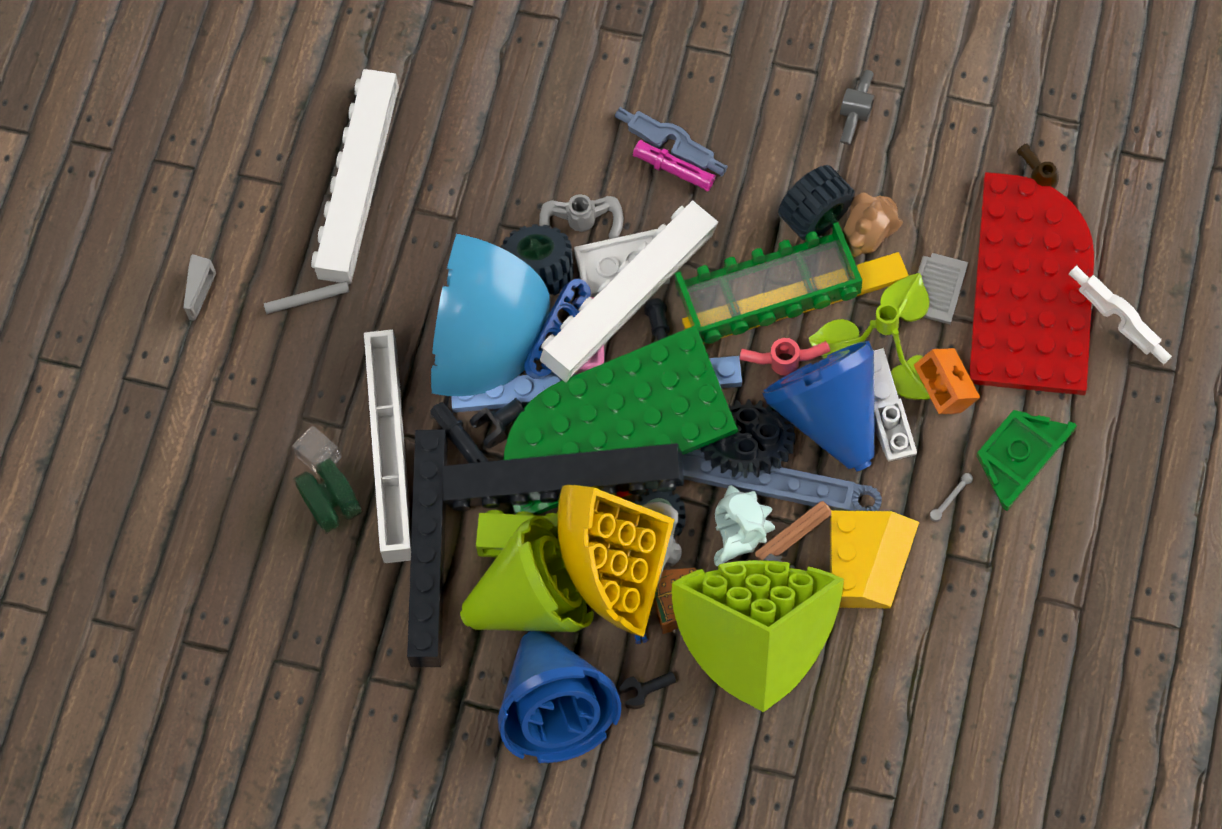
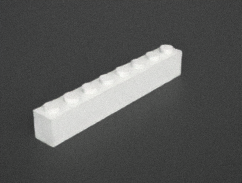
(356, 176)
(628, 291)
(388, 446)

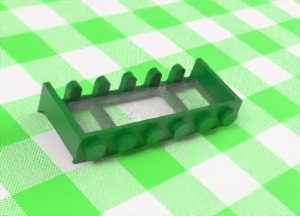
(770, 285)

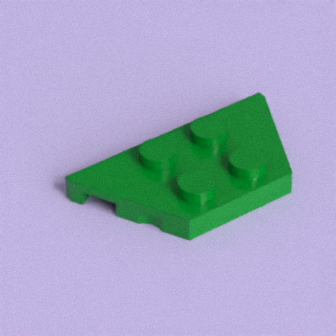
(1020, 452)

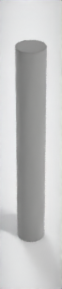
(306, 297)

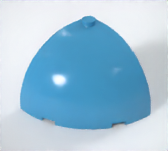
(485, 319)

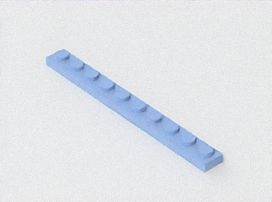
(526, 388)

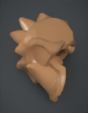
(870, 223)

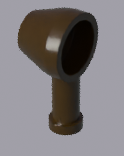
(1037, 167)

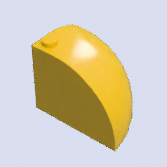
(612, 553)

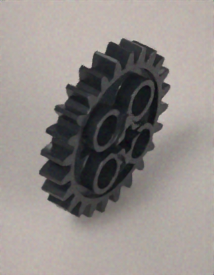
(762, 441)

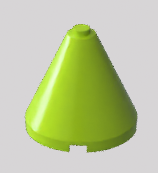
(527, 587)

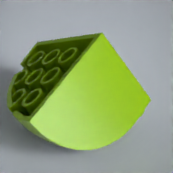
(756, 624)

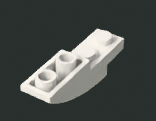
(889, 413)

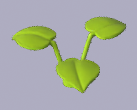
(902, 299)

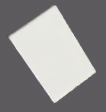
(603, 258)

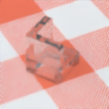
(314, 448)

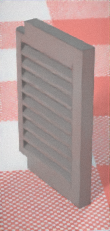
(943, 283)

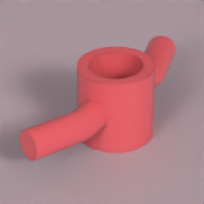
(786, 346)

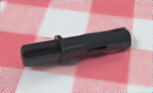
(457, 433)

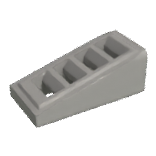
(199, 279)

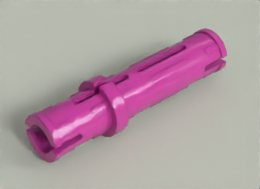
(664, 161)

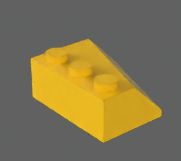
(869, 555)

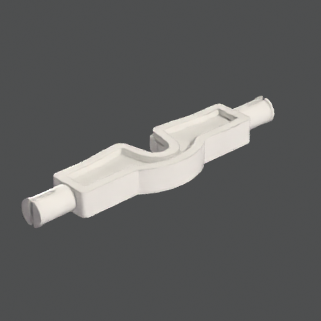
(1130, 324)

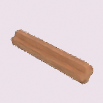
(795, 531)

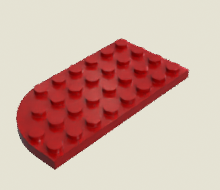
(1027, 307)

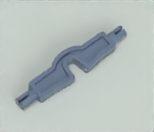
(658, 133)

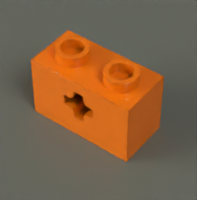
(946, 381)

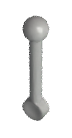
(936, 514)

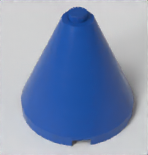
(832, 403)
(555, 702)

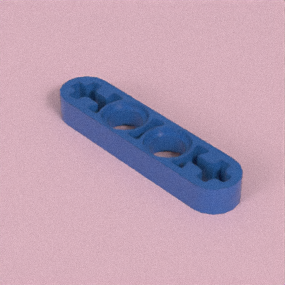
(552, 324)

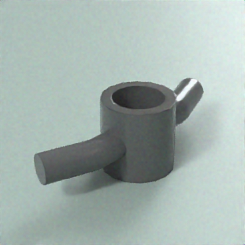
(856, 106)

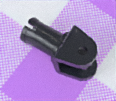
(500, 419)

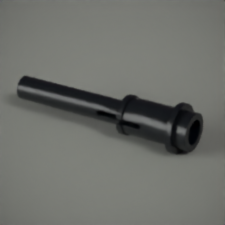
(656, 311)

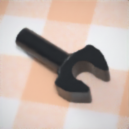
(645, 688)

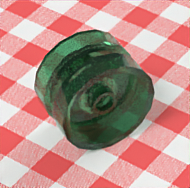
(330, 493)

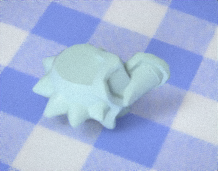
(740, 523)

